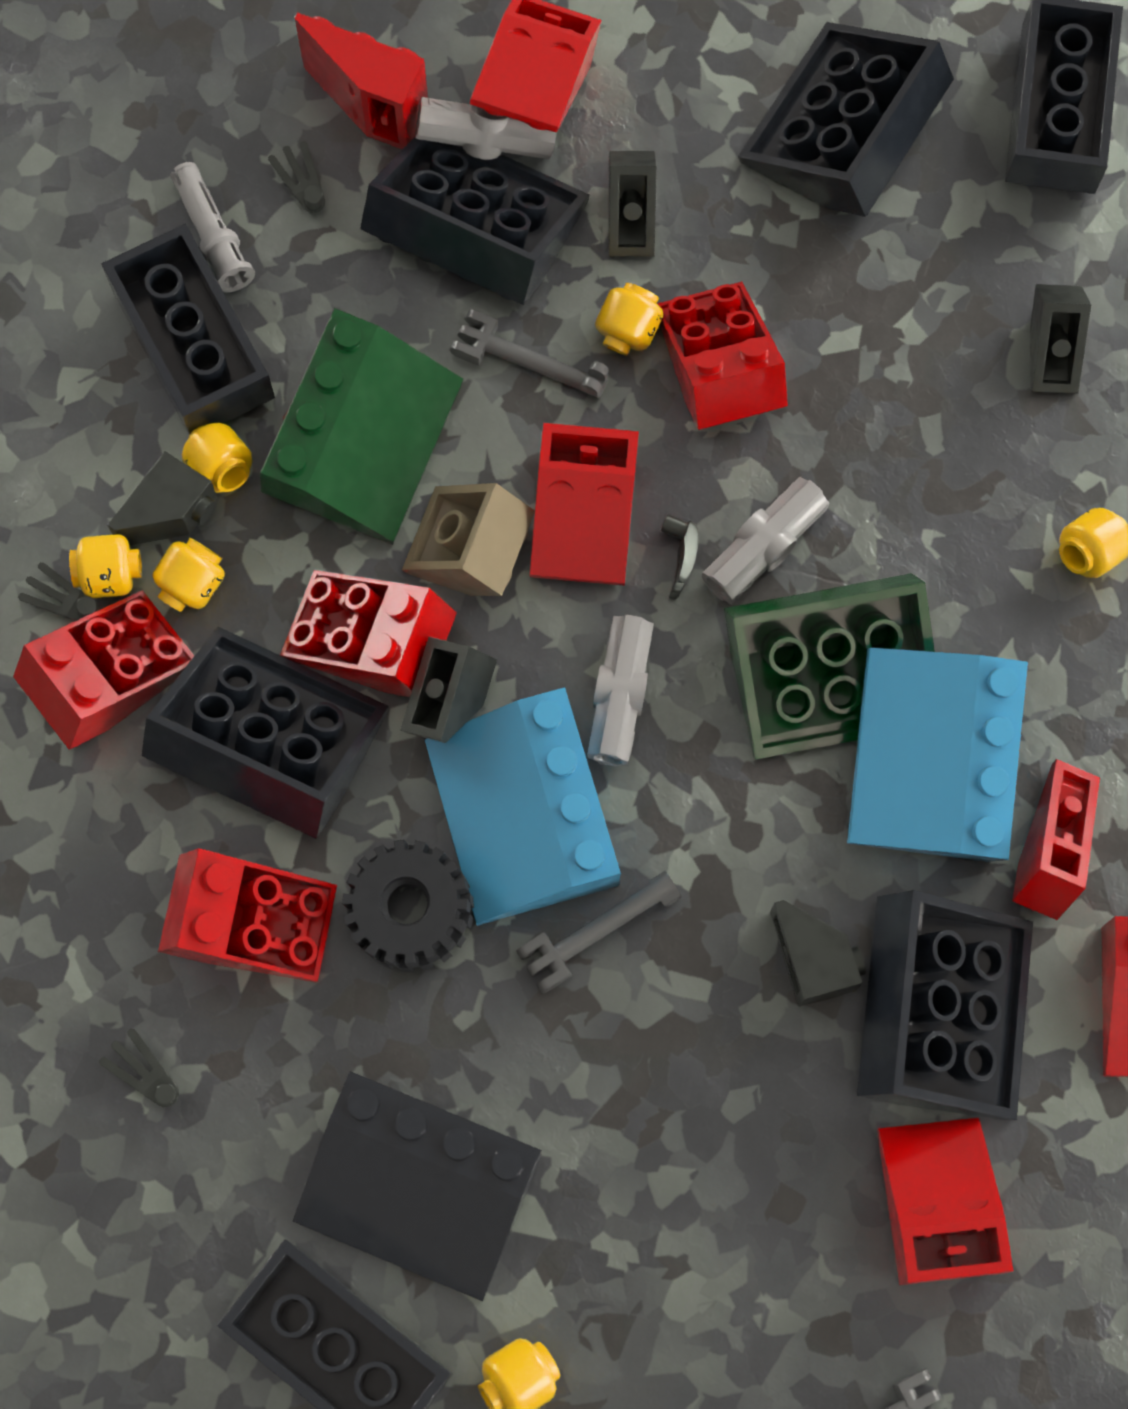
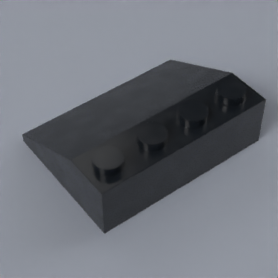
(849, 115)
(473, 215)
(263, 731)
(945, 1006)
(416, 1185)

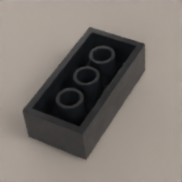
(1064, 95)
(188, 329)
(329, 1339)

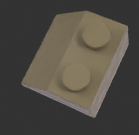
(469, 538)

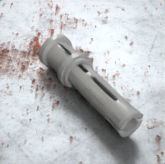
(217, 242)

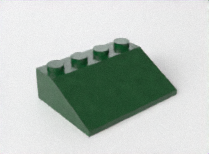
(360, 428)
(807, 653)

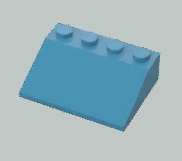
(938, 753)
(523, 808)

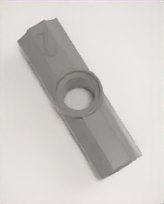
(480, 132)
(765, 540)
(620, 690)

